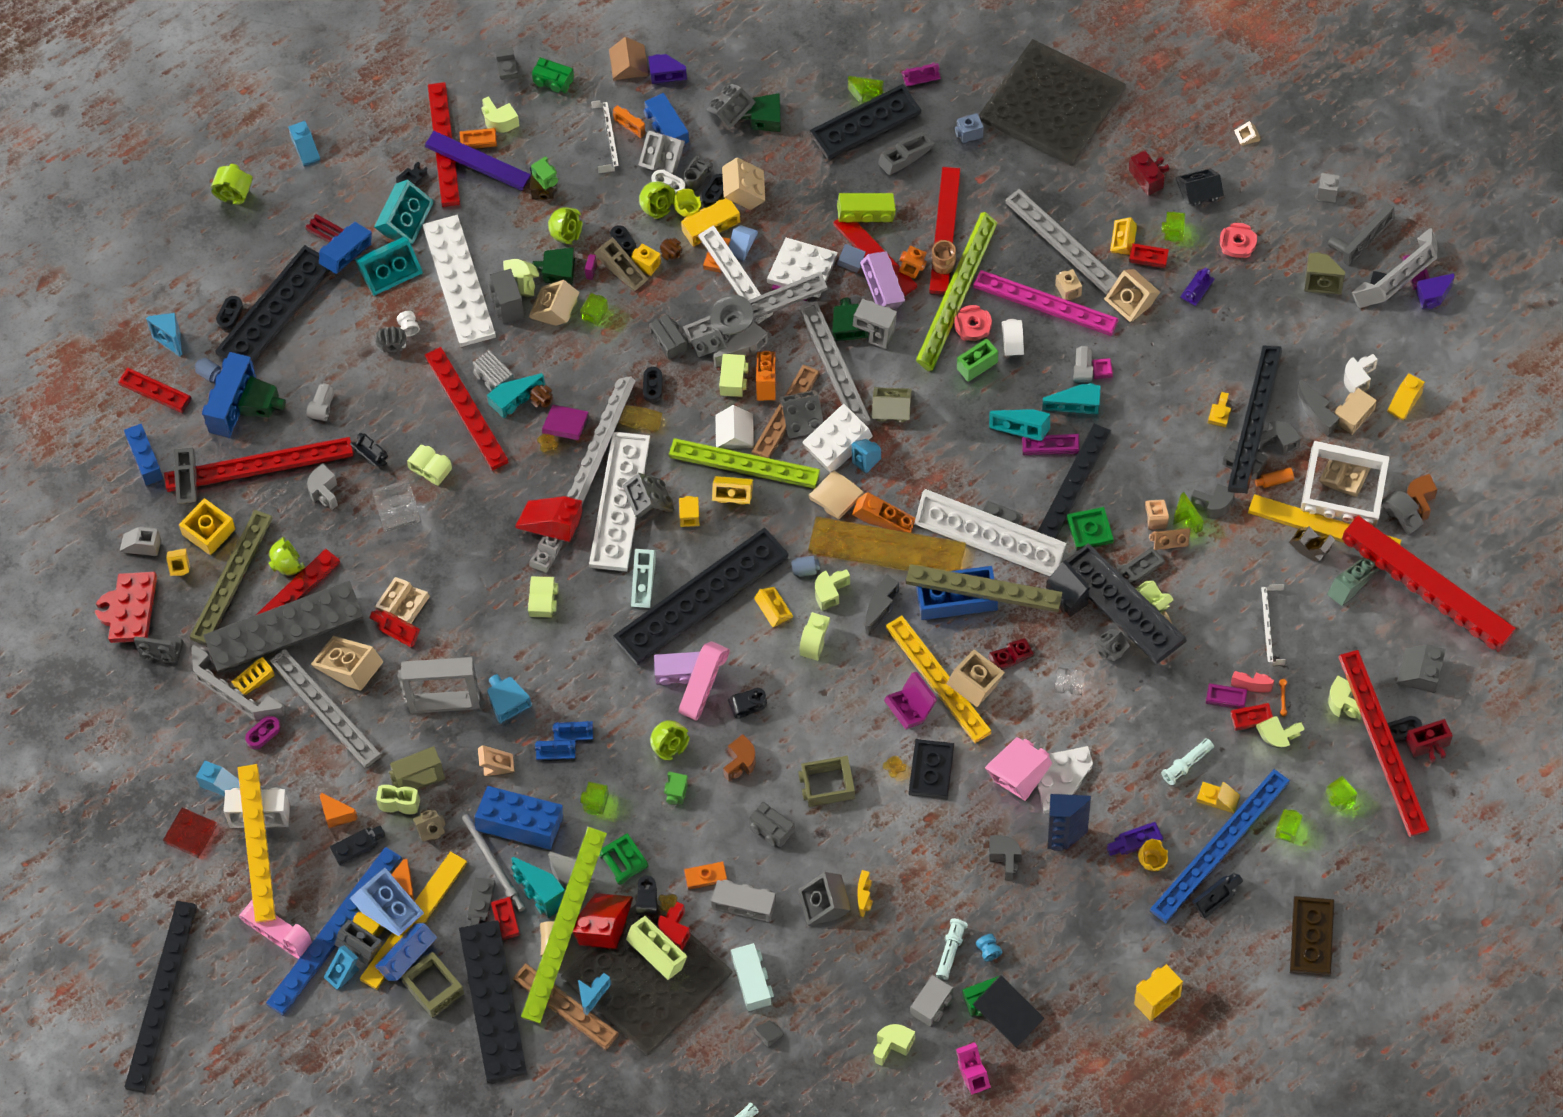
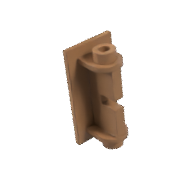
(1170, 538)

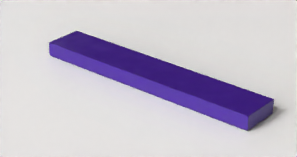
(477, 160)

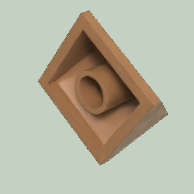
(628, 59)

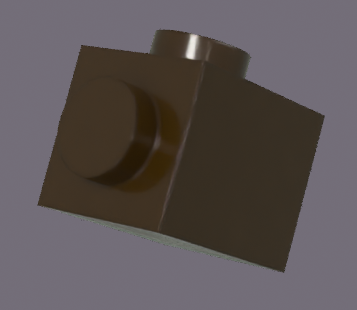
(539, 192)

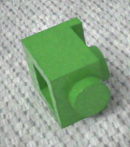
(544, 173)
(676, 788)

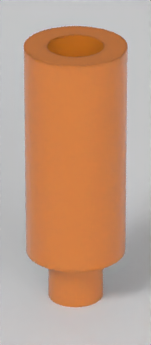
(1275, 478)

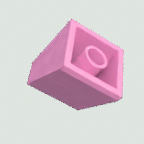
(1019, 767)

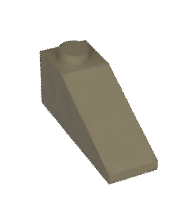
(620, 264)

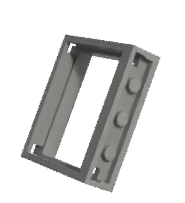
(438, 670)

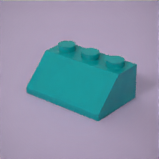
(404, 212)
(389, 265)

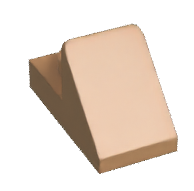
(1157, 514)
(495, 761)

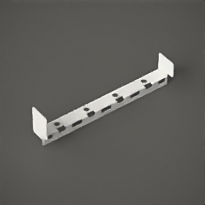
(607, 168)
(1274, 587)

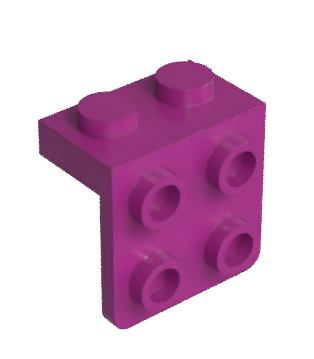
(912, 702)

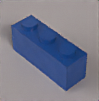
(665, 118)
(345, 247)
(143, 454)
(406, 952)

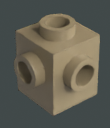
(429, 825)

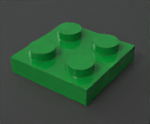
(1090, 527)

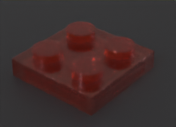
(190, 832)

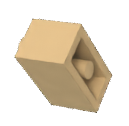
(1355, 410)

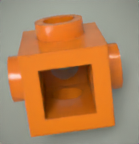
(912, 261)

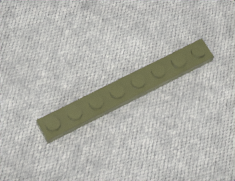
(231, 576)
(984, 588)

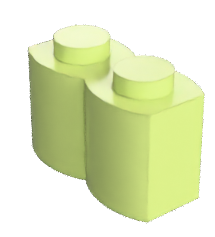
(429, 464)
(542, 597)
(398, 799)

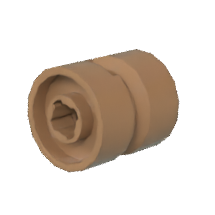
(943, 257)

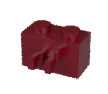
(1147, 172)
(1429, 739)

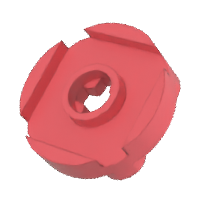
(1234, 249)
(975, 332)

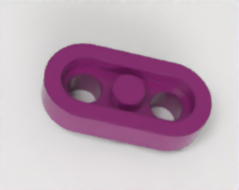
(261, 732)

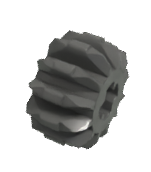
(391, 339)

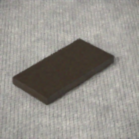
(1312, 936)

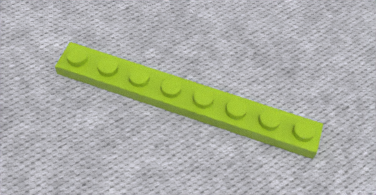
(744, 463)

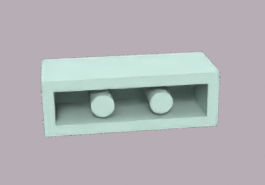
(752, 977)

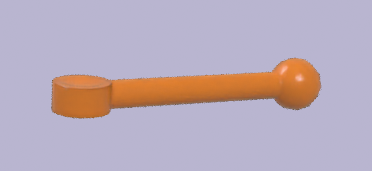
(1282, 683)

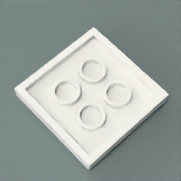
(799, 261)

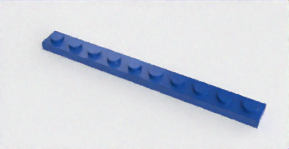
(1219, 846)
(324, 942)

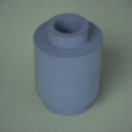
(207, 369)
(805, 566)

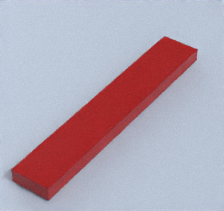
(862, 240)

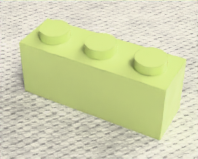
(656, 947)

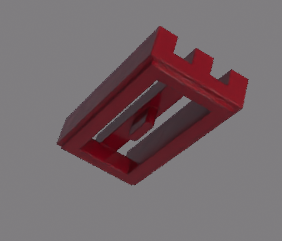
(314, 222)

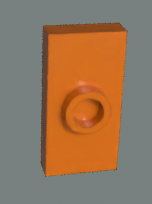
(479, 138)
(705, 875)

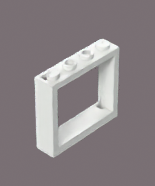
(1350, 456)

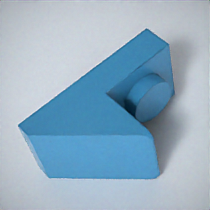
(342, 968)
(592, 995)

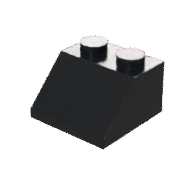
(1200, 186)
(1073, 588)

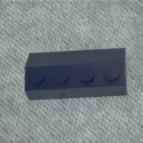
(1067, 820)

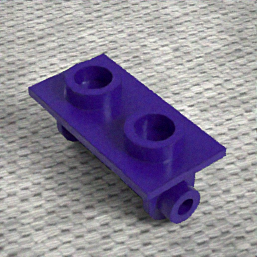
(1198, 286)

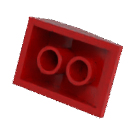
(551, 517)
(602, 920)

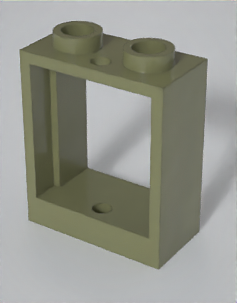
(822, 766)
(417, 770)
(443, 999)

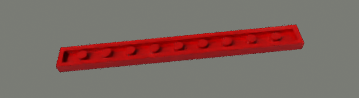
(267, 462)
(1383, 743)

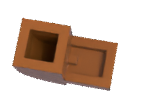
(1422, 490)
(744, 758)

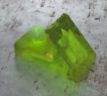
(861, 86)
(1186, 511)

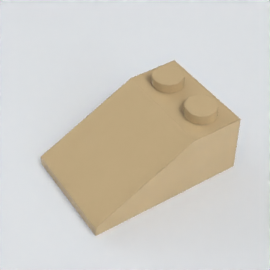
(348, 662)

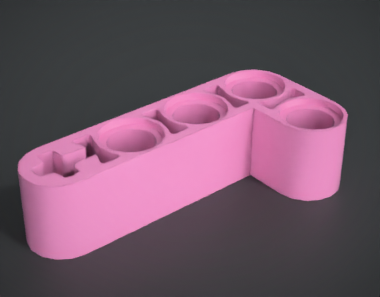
(702, 678)
(290, 938)

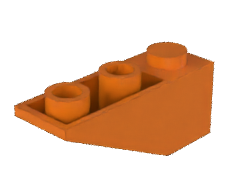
(766, 376)
(882, 514)

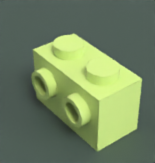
(733, 374)

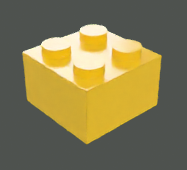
(207, 526)
(1158, 992)

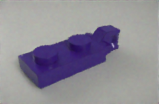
(1134, 839)

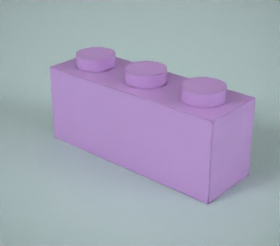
(882, 280)
(674, 667)

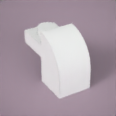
(1013, 337)
(1356, 373)

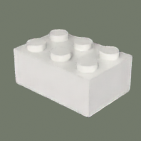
(834, 438)
(275, 808)

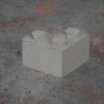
(876, 320)

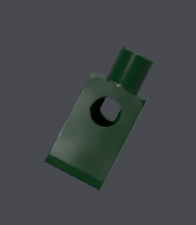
(765, 113)
(557, 265)
(843, 322)
(260, 399)

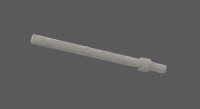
(510, 890)

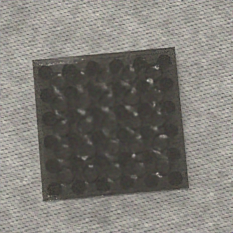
(1052, 102)
(640, 997)

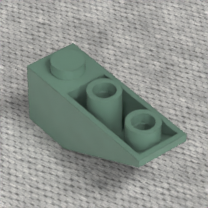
(1352, 580)

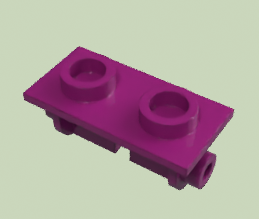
(921, 74)

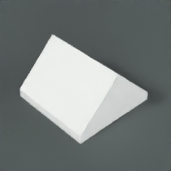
(734, 429)

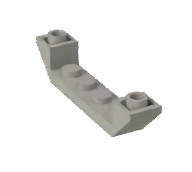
(1371, 294)
(267, 707)

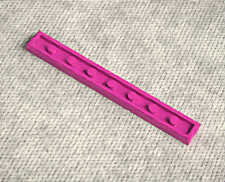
(1045, 303)

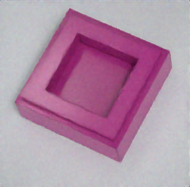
(1102, 368)

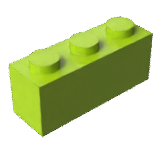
(866, 207)

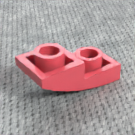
(1260, 683)

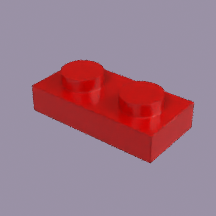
(1148, 255)
(1250, 716)
(505, 913)

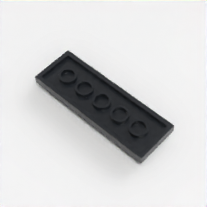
(865, 121)

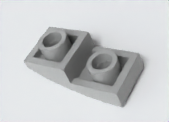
(545, 555)

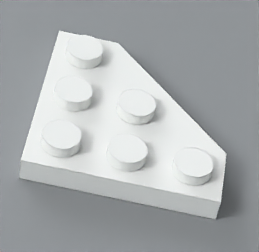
(1064, 774)

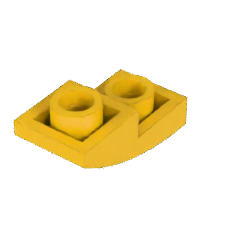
(864, 885)

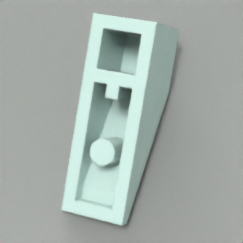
(643, 577)

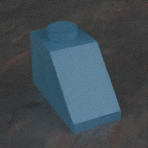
(304, 143)
(865, 454)
(216, 778)

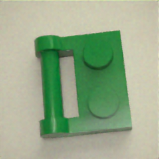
(629, 856)

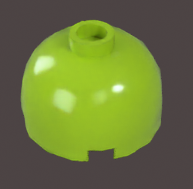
(656, 199)
(565, 225)
(284, 558)
(669, 739)

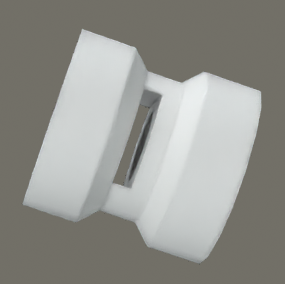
(407, 322)

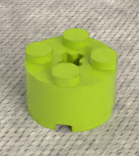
(231, 184)

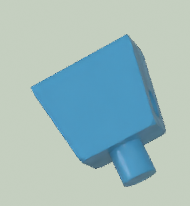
(507, 697)

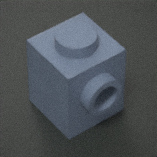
(969, 128)
(851, 258)

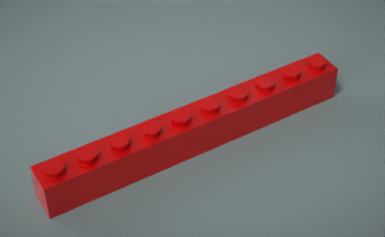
(1428, 583)

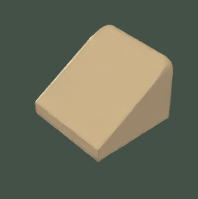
(1247, 134)

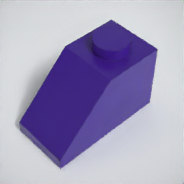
(666, 69)
(1434, 290)

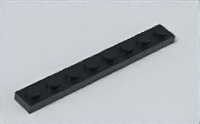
(1074, 481)

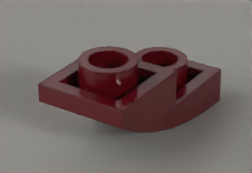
(1012, 654)

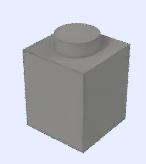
(1328, 187)

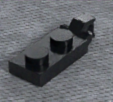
(356, 844)
(1217, 895)

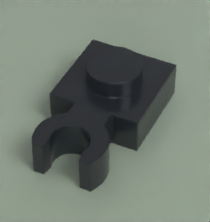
(414, 176)

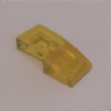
(643, 417)

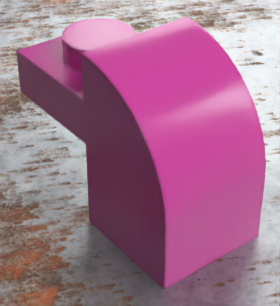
(972, 1068)

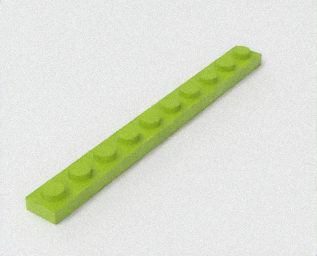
(956, 291)
(563, 925)

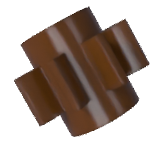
(670, 249)
(541, 396)

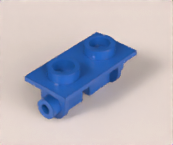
(573, 730)
(555, 749)

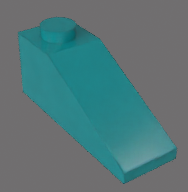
(1078, 399)
(1025, 423)

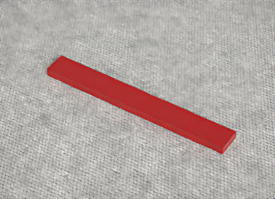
(945, 222)

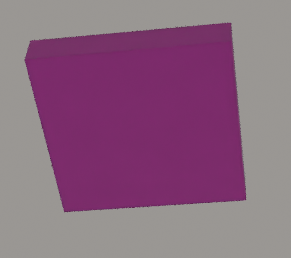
(565, 422)

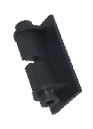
(376, 456)

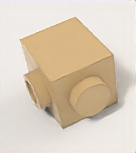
(1068, 285)

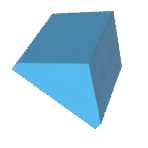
(166, 331)

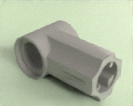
(1083, 370)
(320, 406)

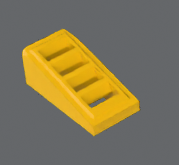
(249, 672)

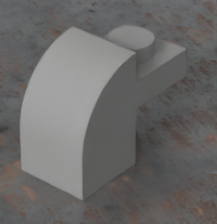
(320, 484)

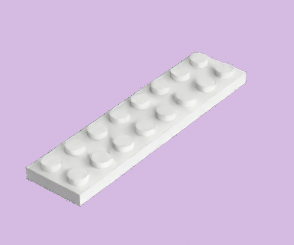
(459, 281)
(615, 516)
(989, 533)

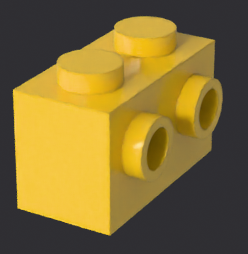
(732, 490)

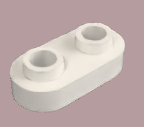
(672, 180)

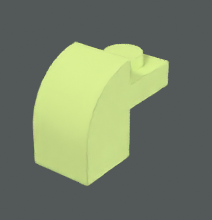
(501, 119)
(523, 274)
(827, 587)
(1154, 596)
(813, 636)
(1341, 699)
(1275, 735)
(895, 1038)

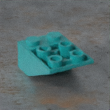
(539, 885)

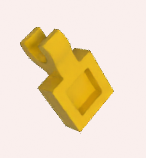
(1220, 413)

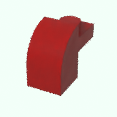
(672, 929)

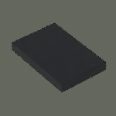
(931, 769)
(1008, 1011)

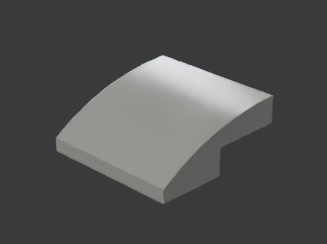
(661, 152)

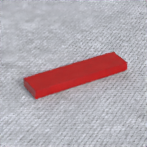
(154, 390)

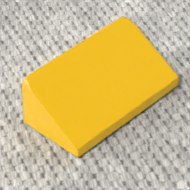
(1123, 236)
(773, 606)

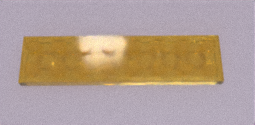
(883, 546)

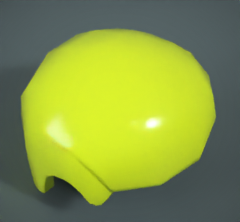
(687, 203)

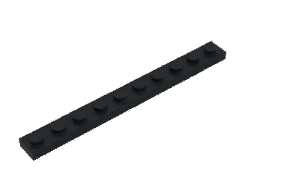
(1254, 419)
(160, 997)

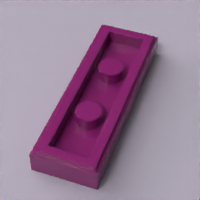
(1051, 445)

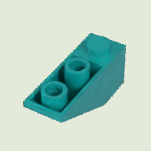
(511, 394)

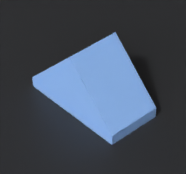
(741, 241)

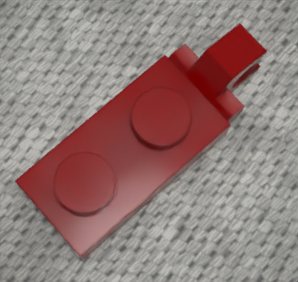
(395, 627)

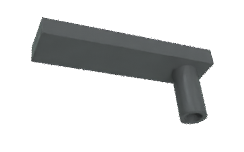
(1365, 238)

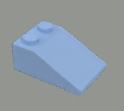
(387, 903)

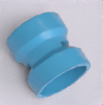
(989, 948)

